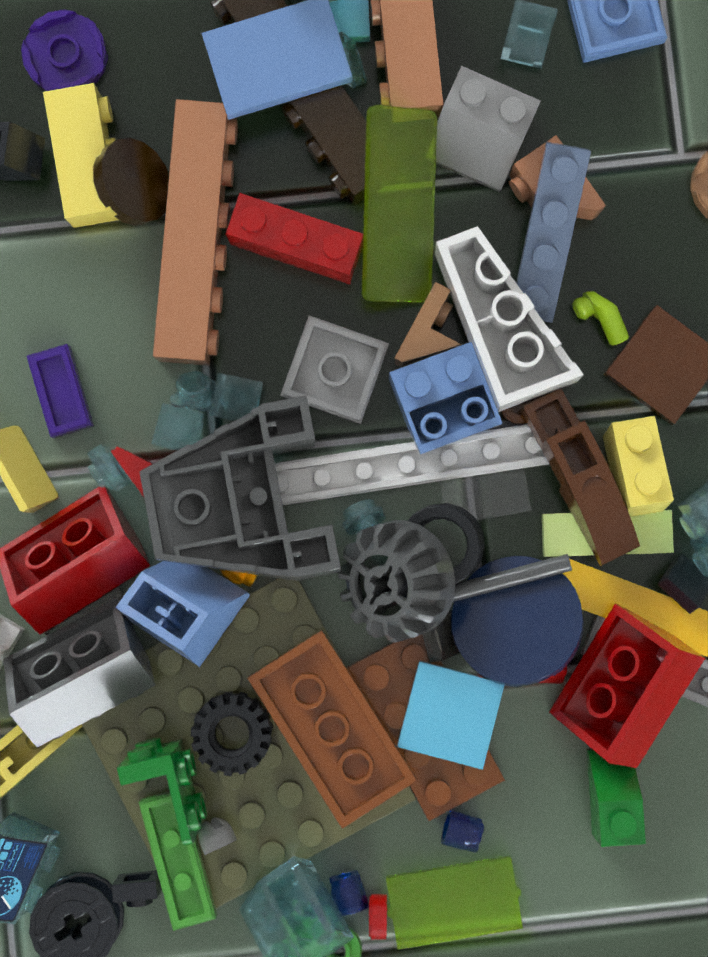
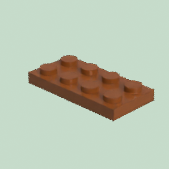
(387, 684)
(332, 728)

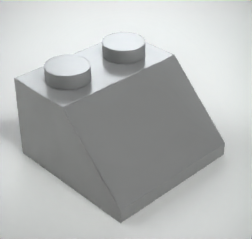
(482, 128)

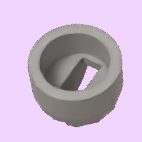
(215, 835)

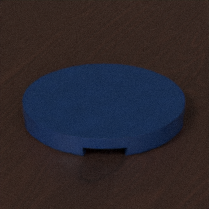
(521, 630)

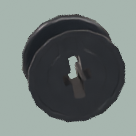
(74, 897)

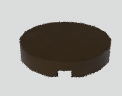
(131, 181)

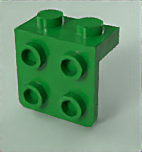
(171, 759)

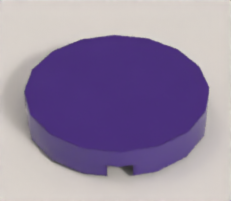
(64, 51)

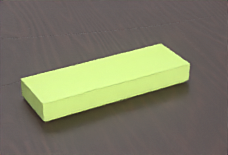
(563, 536)

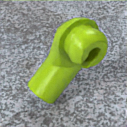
(605, 311)

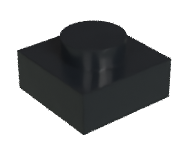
(136, 888)

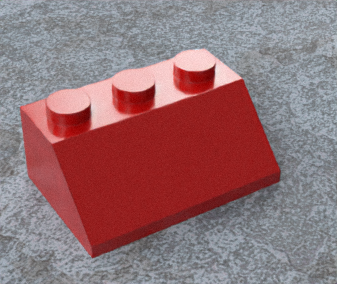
(70, 560)
(626, 687)

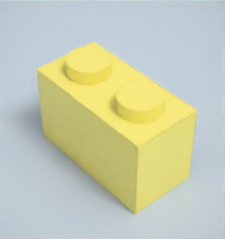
(638, 465)

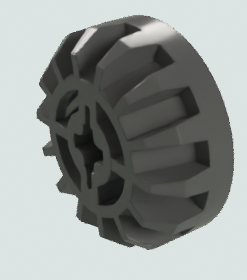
(414, 576)

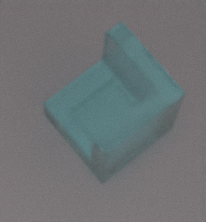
(528, 33)

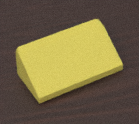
(24, 472)

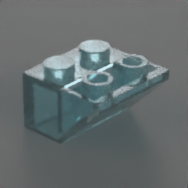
(294, 913)

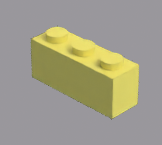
(78, 135)

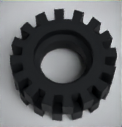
(225, 759)

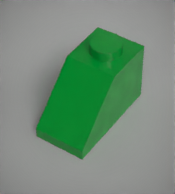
(615, 803)

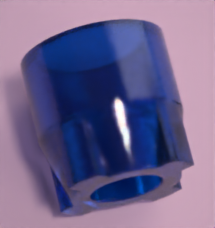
(462, 831)
(348, 893)

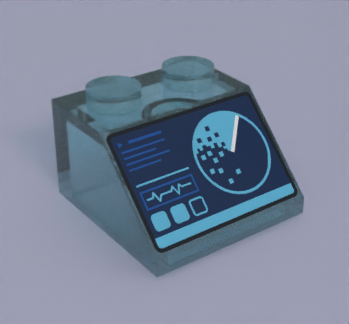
(25, 853)

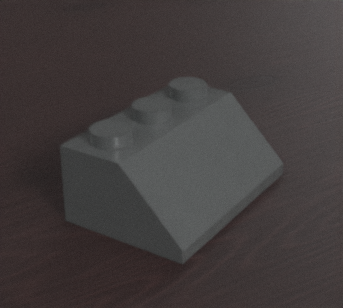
(76, 674)

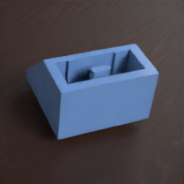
(444, 398)
(183, 607)

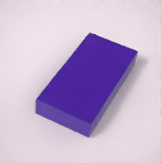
(60, 391)

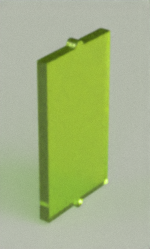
(454, 902)

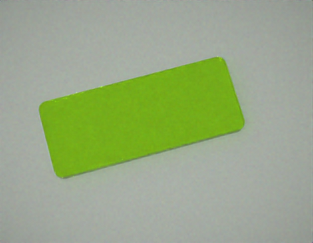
(399, 204)

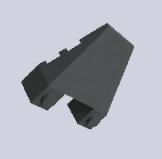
(223, 500)

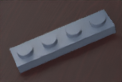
(552, 225)

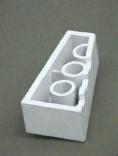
(500, 320)

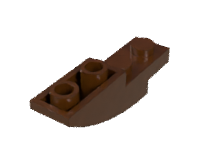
(583, 476)

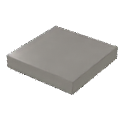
(335, 369)

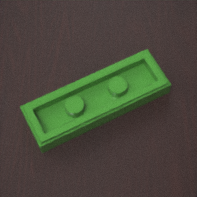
(178, 866)

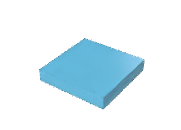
(450, 715)

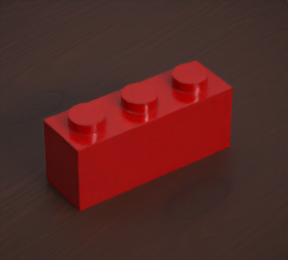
(294, 238)

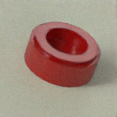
(378, 916)

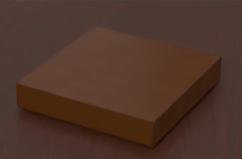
(662, 365)

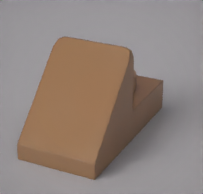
(422, 339)

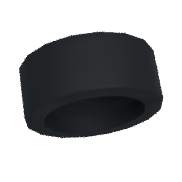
(469, 526)

